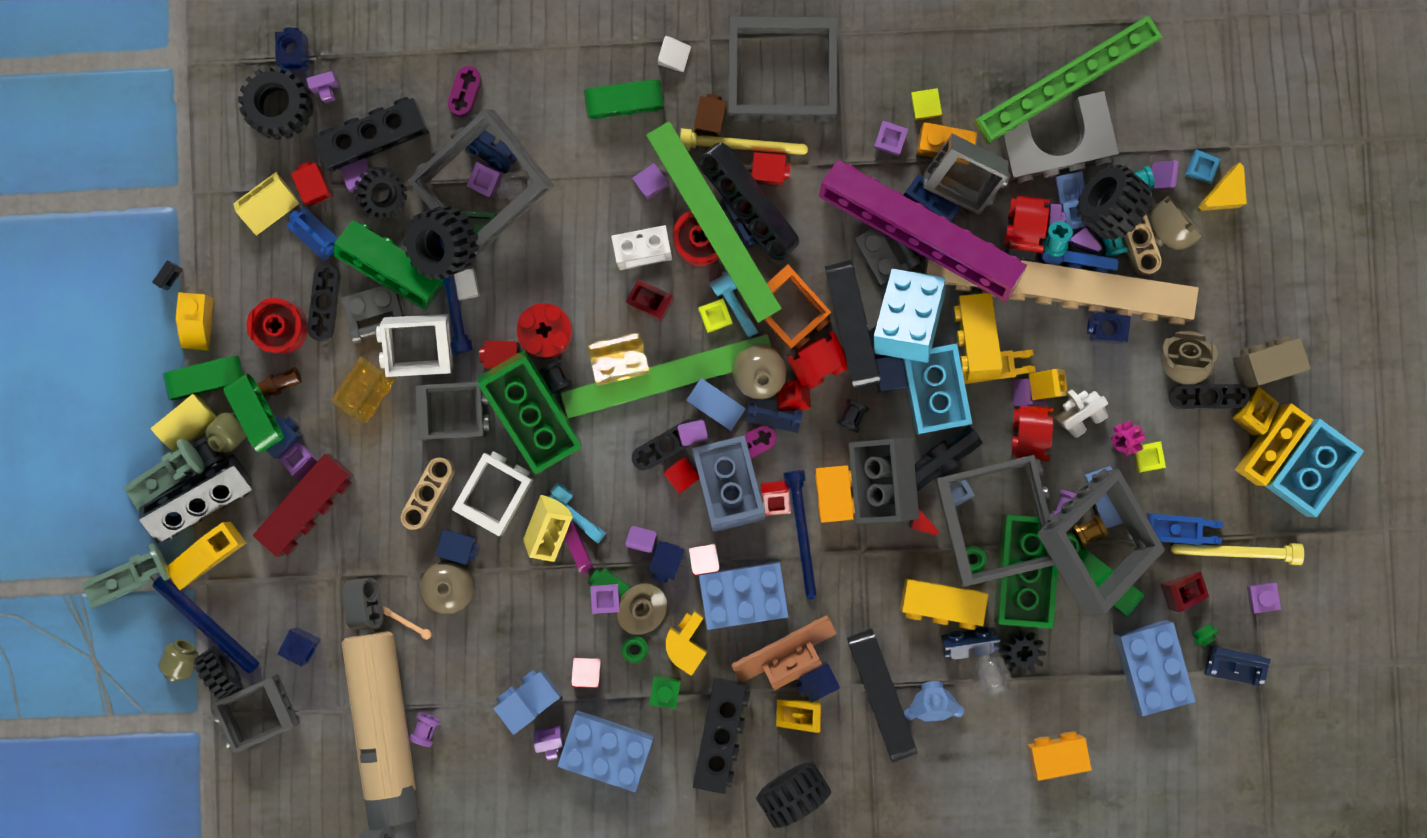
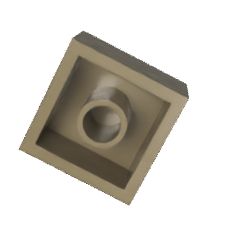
(1276, 361)

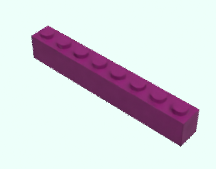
(922, 230)

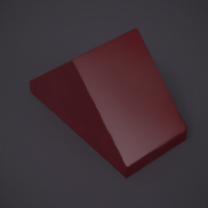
(650, 300)
(1185, 591)

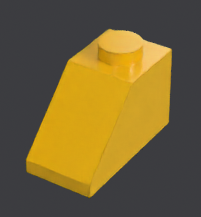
(194, 320)

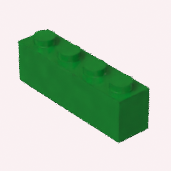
(386, 264)

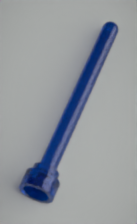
(460, 341)
(795, 481)

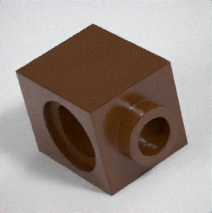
(710, 115)

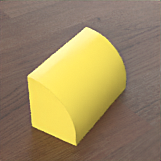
(265, 203)
(185, 421)
(547, 529)

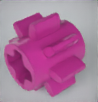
(1128, 438)

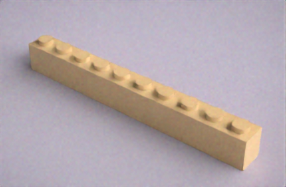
(1092, 289)

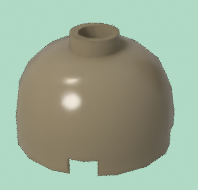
(1173, 226)
(1188, 357)
(759, 371)
(447, 587)

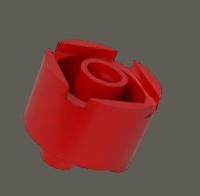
(1028, 223)
(693, 253)
(271, 313)
(530, 324)
(818, 360)
(1033, 432)

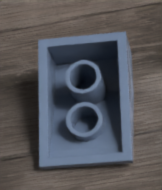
(728, 484)

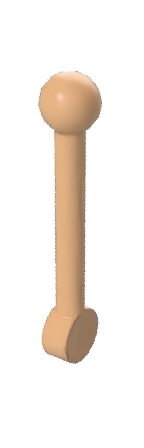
(425, 634)

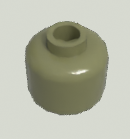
(225, 433)
(178, 660)

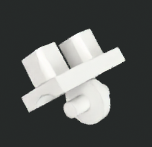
(1079, 408)

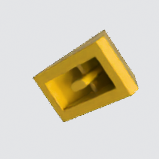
(1229, 191)
(1048, 384)
(1257, 413)
(798, 714)

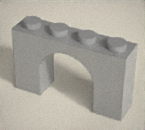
(1095, 144)

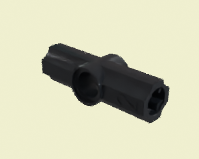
(946, 456)

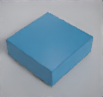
(1202, 167)

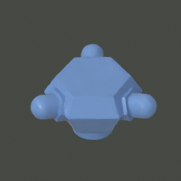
(933, 704)

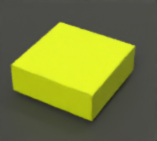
(926, 104)
(715, 315)
(1150, 457)

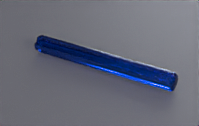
(206, 624)

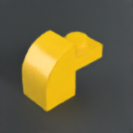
(681, 649)

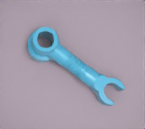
(725, 286)
(563, 495)

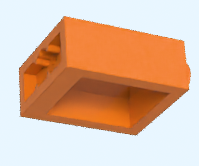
(818, 323)

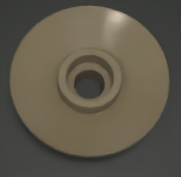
(647, 615)

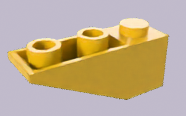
(205, 554)

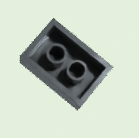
(884, 480)

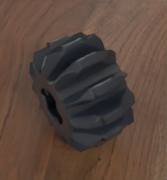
(1028, 659)

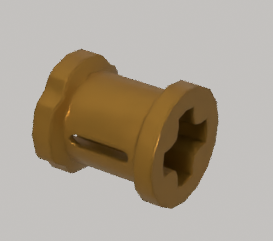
(1090, 530)

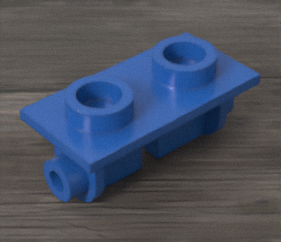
(312, 233)

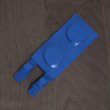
(1077, 260)
(1183, 529)

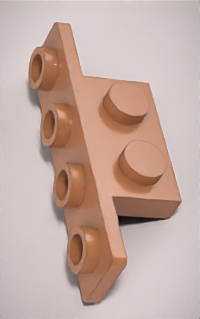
(788, 656)

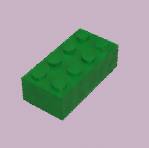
(529, 412)
(1027, 596)

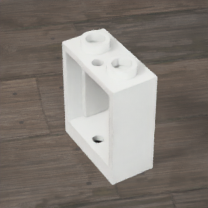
(643, 251)
(387, 358)
(481, 518)

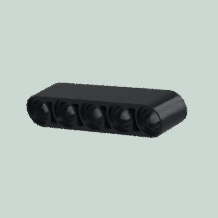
(749, 201)
(853, 325)
(882, 695)

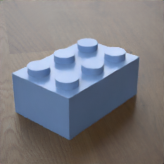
(743, 595)
(1154, 667)
(605, 751)

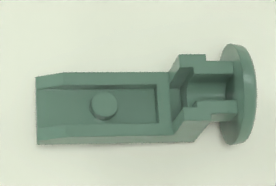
(165, 475)
(127, 577)

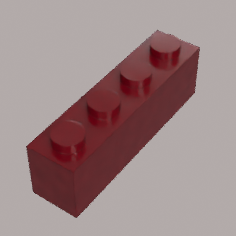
(303, 505)

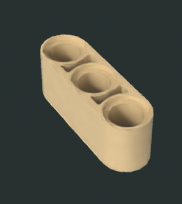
(1147, 248)
(418, 503)

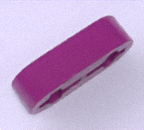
(459, 88)
(759, 448)
(578, 549)

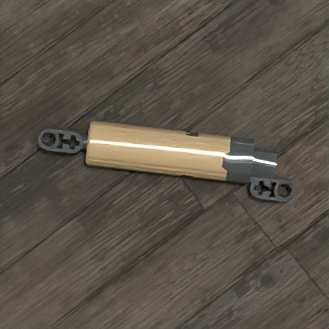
(378, 716)

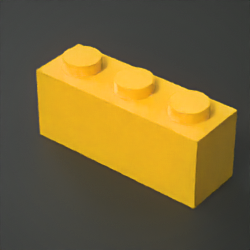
(978, 337)
(1275, 445)
(943, 603)

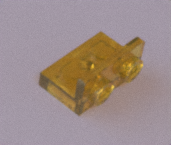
(618, 358)
(362, 390)

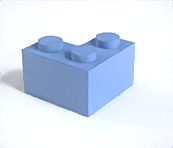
(524, 704)

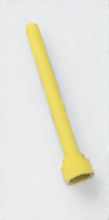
(691, 140)
(1292, 554)

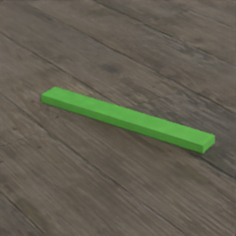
(1067, 79)
(713, 222)
(658, 380)

